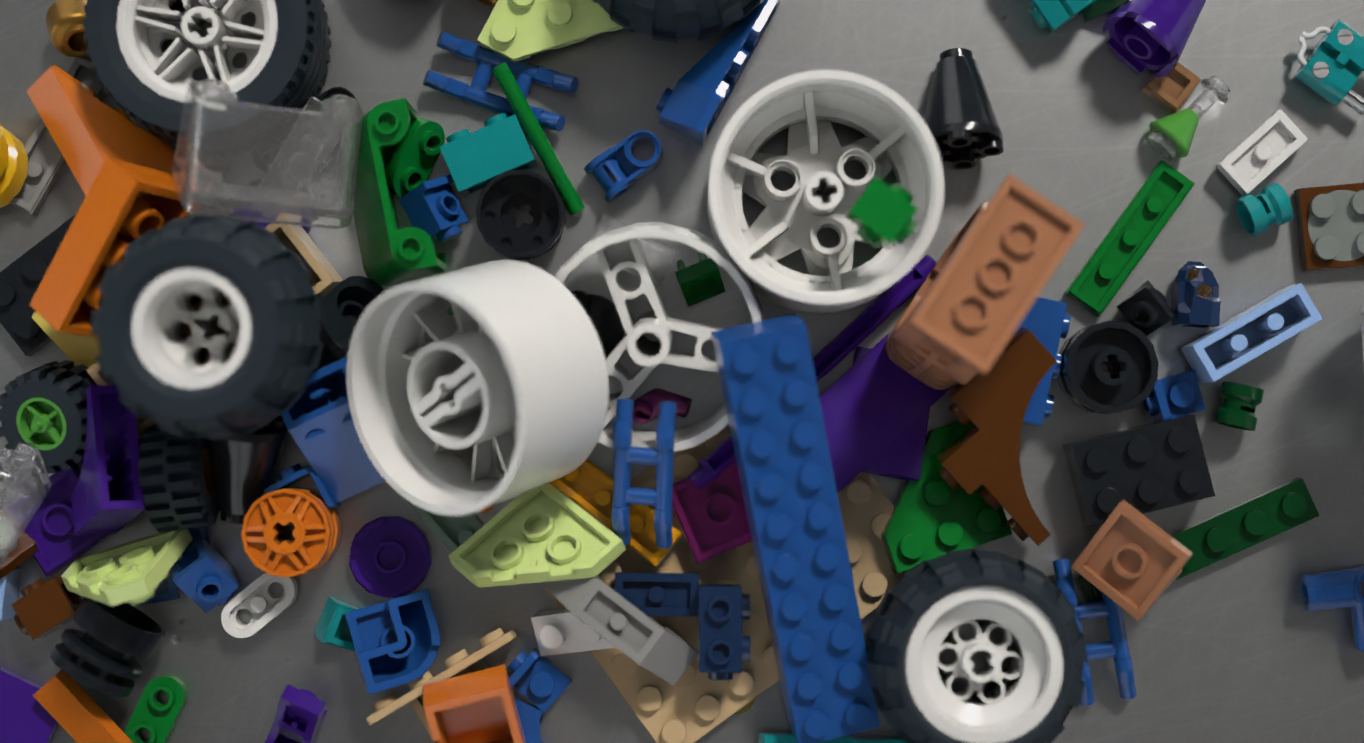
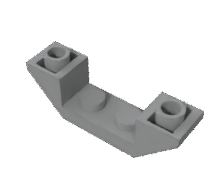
(625, 626)

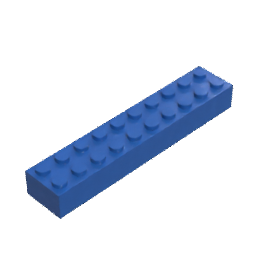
(796, 527)

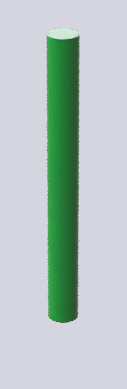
(538, 138)

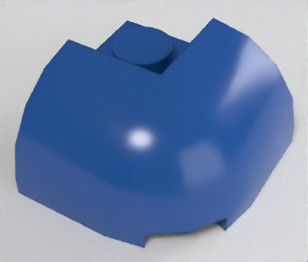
(394, 640)

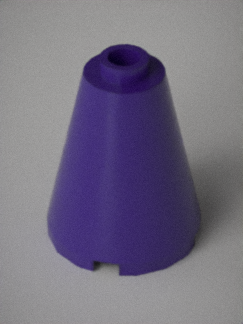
(1152, 32)

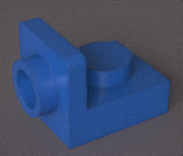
(1174, 397)
(538, 678)

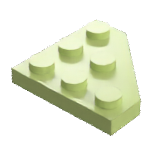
(533, 26)
(535, 541)
(127, 570)

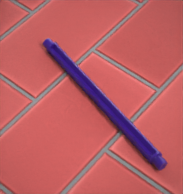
(830, 356)

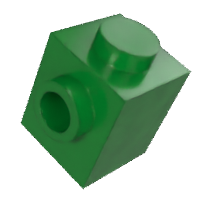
(883, 214)

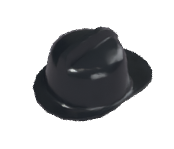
(345, 306)

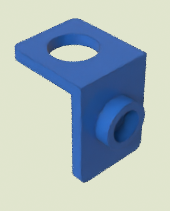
(295, 474)

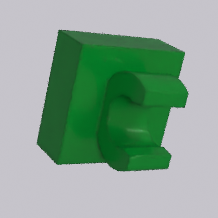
(699, 280)

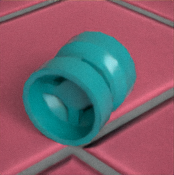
(1264, 209)

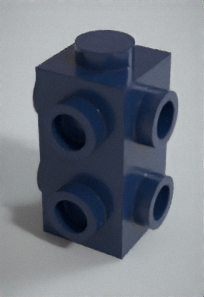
(720, 630)

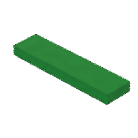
(1129, 238)

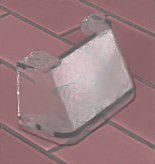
(267, 158)

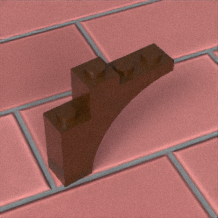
(991, 446)

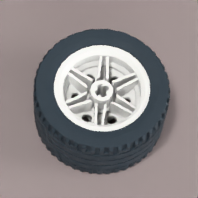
(283, 51)

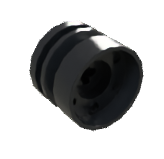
(513, 191)
(105, 648)

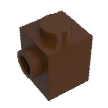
(45, 607)

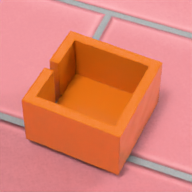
(473, 708)

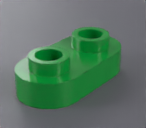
(414, 156)
(155, 716)

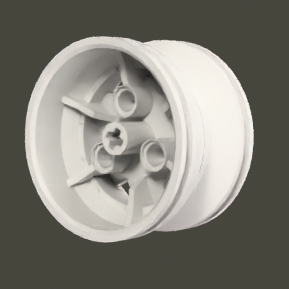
(815, 160)

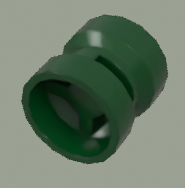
(1238, 406)

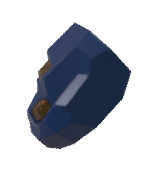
(1195, 297)

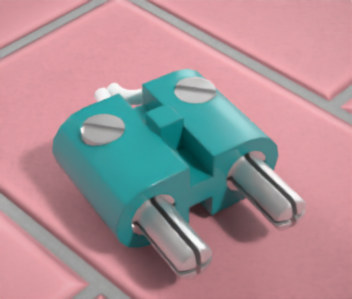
(1333, 64)

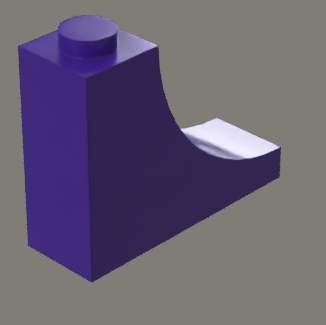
(109, 479)

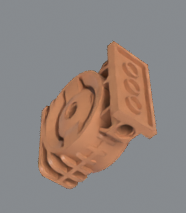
(981, 287)

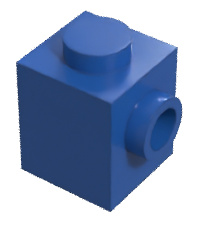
(205, 576)

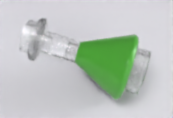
(1174, 133)

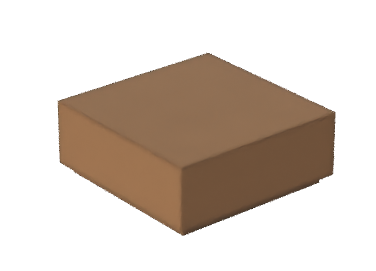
(1172, 89)

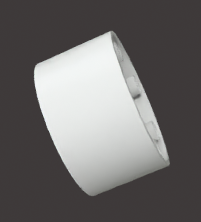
(480, 397)

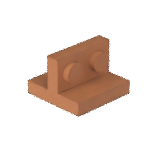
(1132, 560)

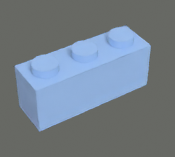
(1251, 333)

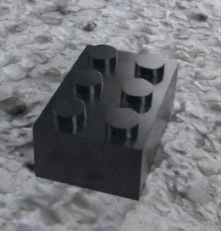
(1144, 465)

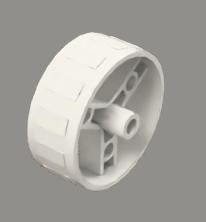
(623, 249)

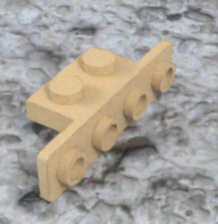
(456, 665)

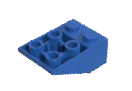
(327, 434)

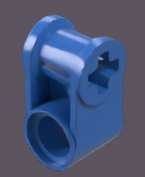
(623, 164)

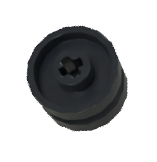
(1131, 367)

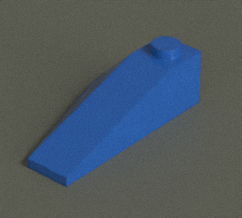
(706, 87)

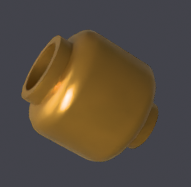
(66, 27)

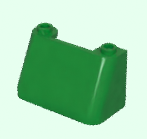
(387, 252)

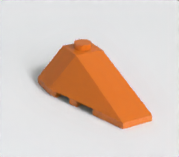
(91, 130)

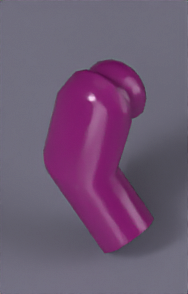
(647, 406)

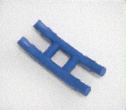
(488, 60)
(661, 456)
(1115, 648)

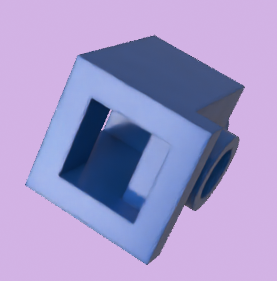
(435, 209)

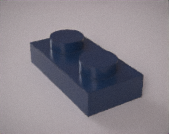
(660, 592)

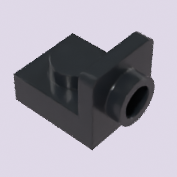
(1146, 308)

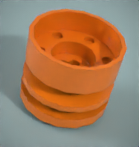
(316, 532)

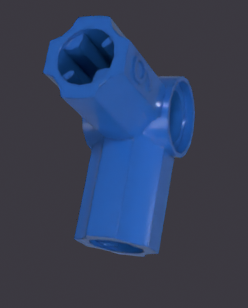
(1335, 591)

